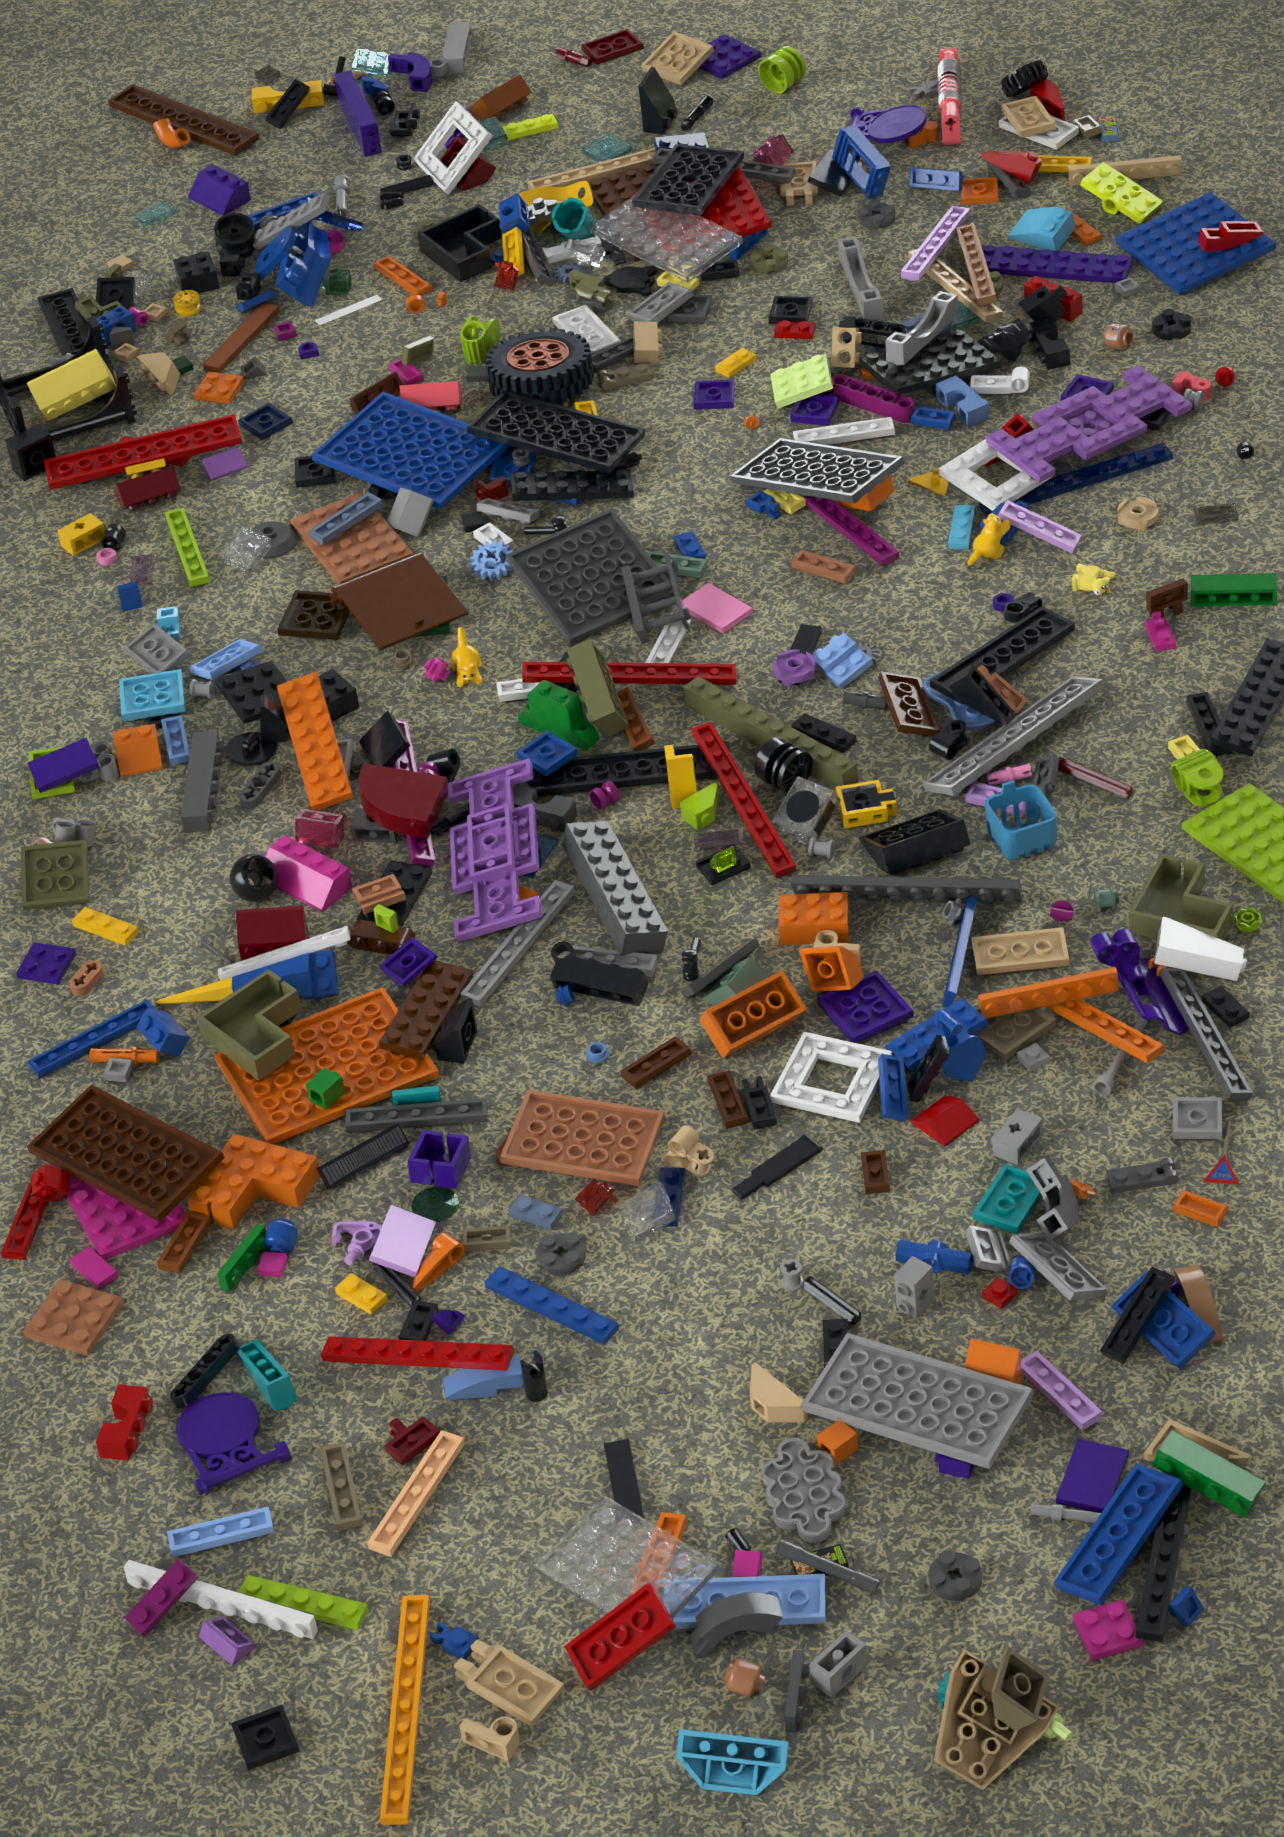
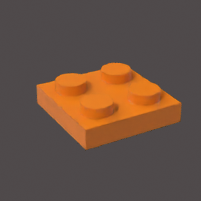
(219, 387)

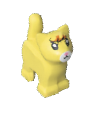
(1092, 579)

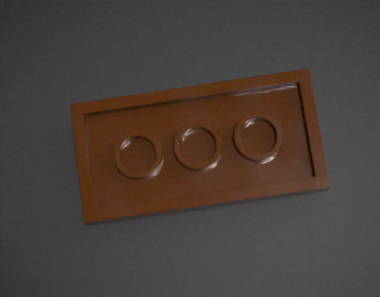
(908, 704)

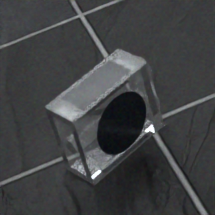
(806, 810)

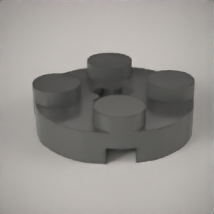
(540, 210)
(876, 215)
(561, 1242)
(950, 1563)

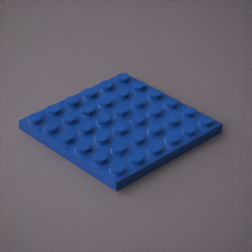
(1171, 246)

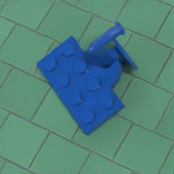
(958, 1025)

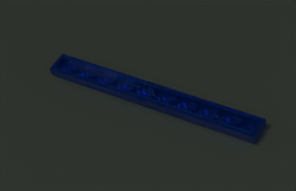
(1094, 474)

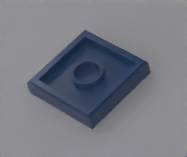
(265, 421)

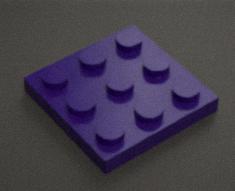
(729, 56)
(866, 1008)

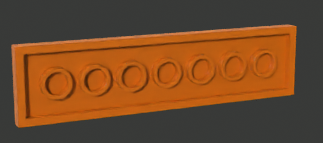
(315, 741)

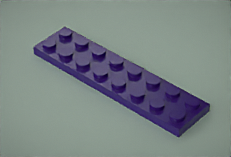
(1057, 264)

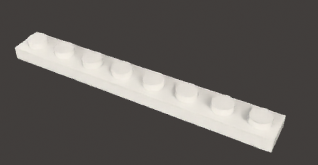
(230, 1602)

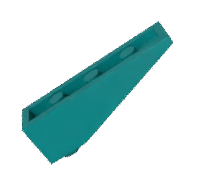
(267, 1375)

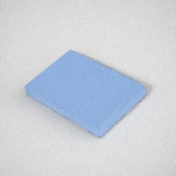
(225, 659)

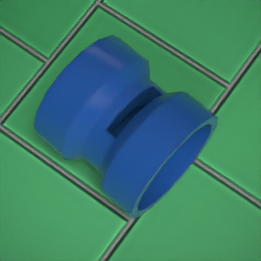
(1020, 1277)

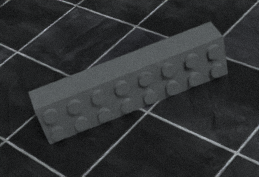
(614, 888)

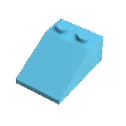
(1044, 227)

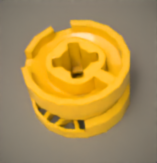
(188, 304)

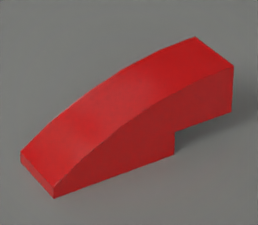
(1228, 235)

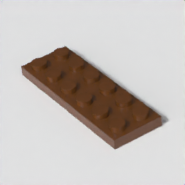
(425, 1009)

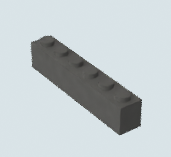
(202, 781)

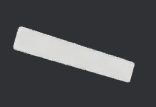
(347, 310)

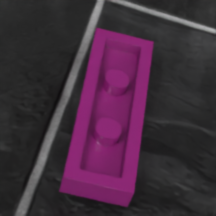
(161, 1597)

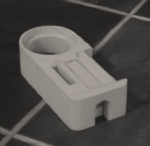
(580, 246)

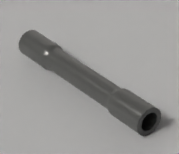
(856, 1578)

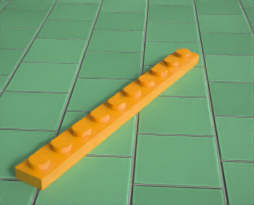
(405, 1711)

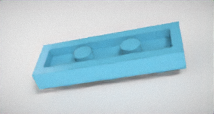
(961, 527)

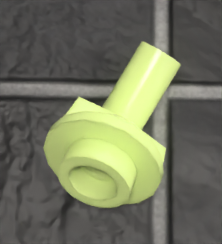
(1058, 1729)

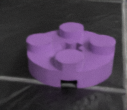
(803, 669)

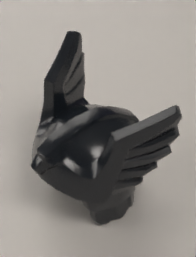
(1007, 339)

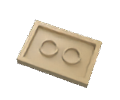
(1028, 116)

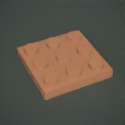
(73, 1317)

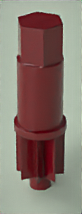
(569, 55)

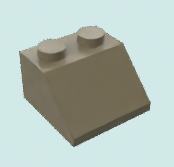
(1018, 1690)

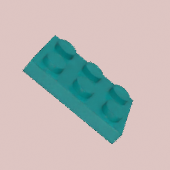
(1008, 1200)

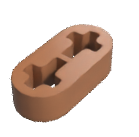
(88, 974)

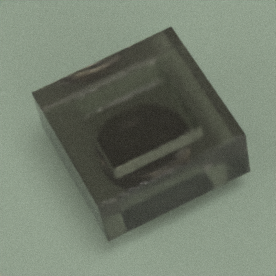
(267, 74)

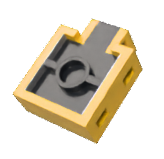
(865, 804)

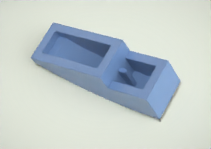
(482, 1383)

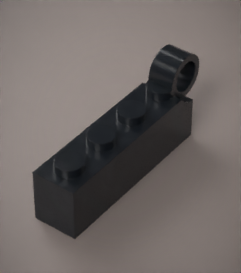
(597, 978)

